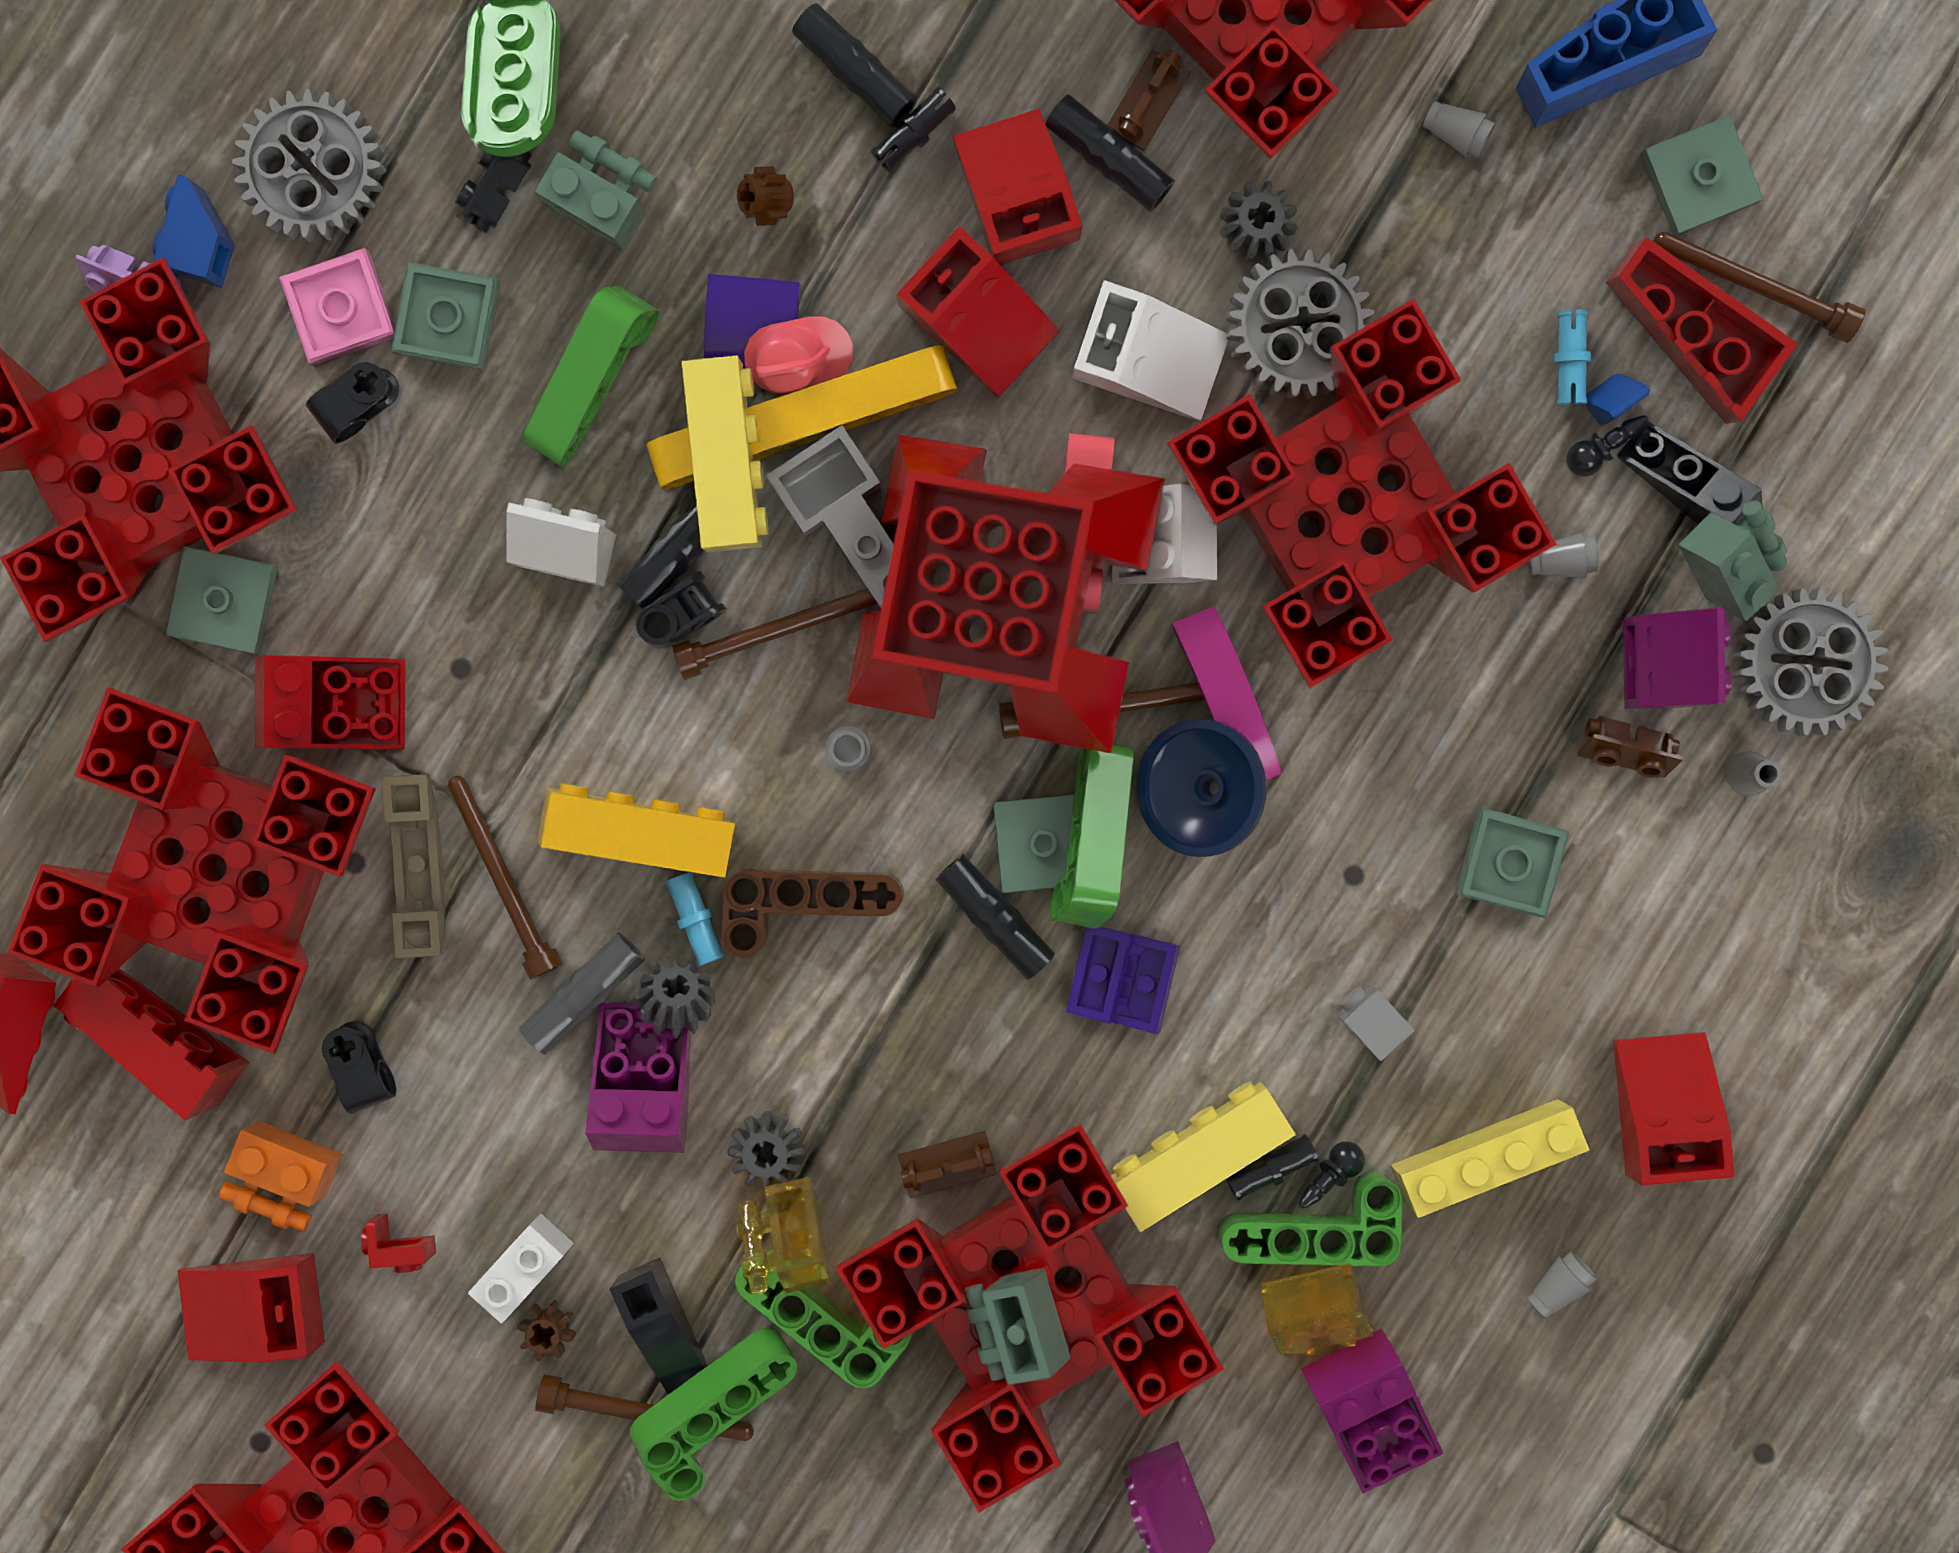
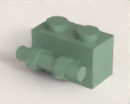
(591, 200)
(1732, 563)
(1018, 1327)

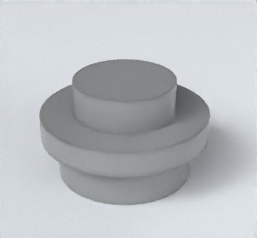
(848, 748)

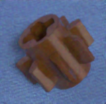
(765, 196)
(545, 1318)

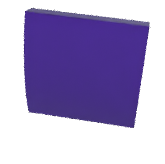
(741, 307)
(1123, 979)

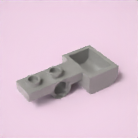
(829, 488)

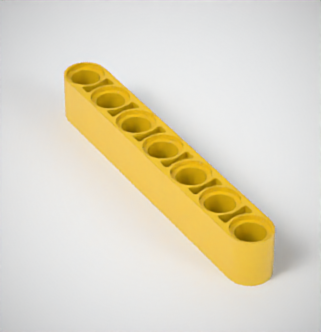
(822, 409)

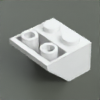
(558, 544)
(1182, 544)

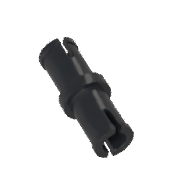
(913, 129)
(1272, 1167)

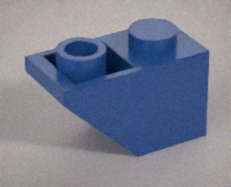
(193, 235)

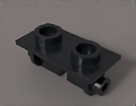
(481, 197)

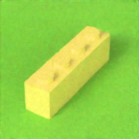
(723, 454)
(1201, 1155)
(1489, 1157)

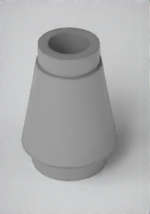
(1460, 128)
(1569, 558)
(1752, 773)
(1562, 1284)

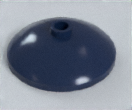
(1176, 790)

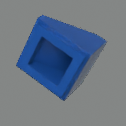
(1615, 397)

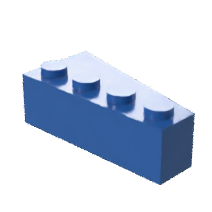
(1613, 52)

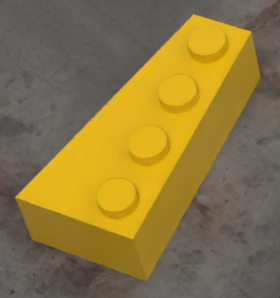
(635, 832)

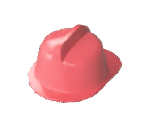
(798, 354)

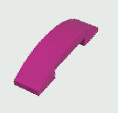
(1224, 681)

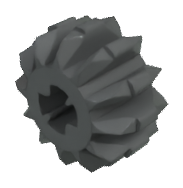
(1276, 221)
(675, 997)
(750, 1151)

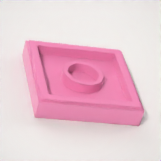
(338, 306)

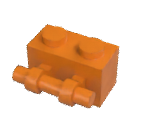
(282, 1165)

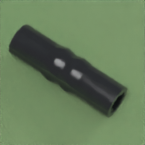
(853, 64)
(1109, 152)
(665, 561)
(995, 917)

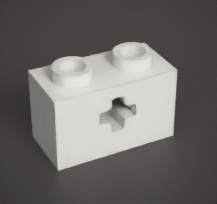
(520, 1268)

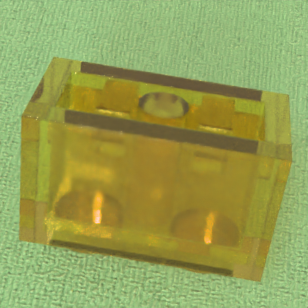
(796, 1238)
(1315, 1310)

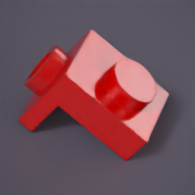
(402, 1253)

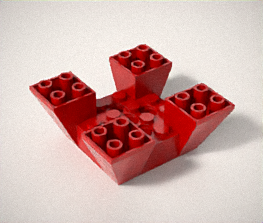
(1265, 64)
(157, 380)
(1378, 383)
(1050, 537)
(250, 943)
(1145, 1331)
(348, 1457)

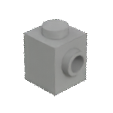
(1374, 1021)

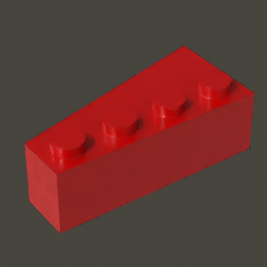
(1701, 328)
(153, 1042)

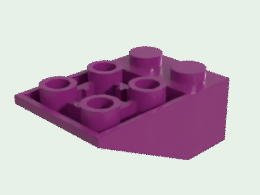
(1676, 659)
(637, 1084)
(1372, 1410)
(1167, 1503)

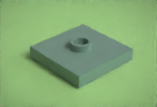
(1701, 175)
(445, 316)
(221, 600)
(1033, 841)
(1512, 862)

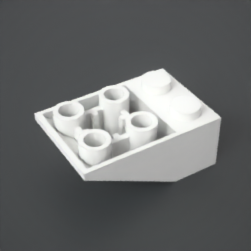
(1150, 352)

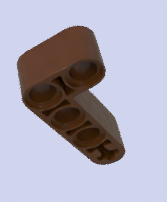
(813, 902)

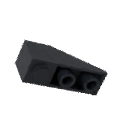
(1687, 476)
(658, 1324)

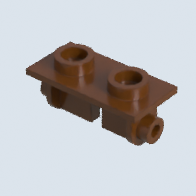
(1149, 97)
(1650, 754)
(947, 1164)

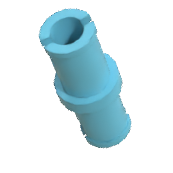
(1572, 357)
(695, 918)

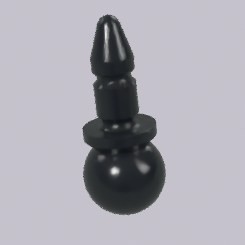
(1588, 456)
(1344, 1162)

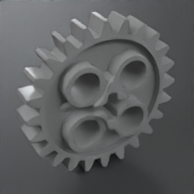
(280, 194)
(1291, 285)
(1806, 702)

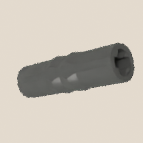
(581, 993)

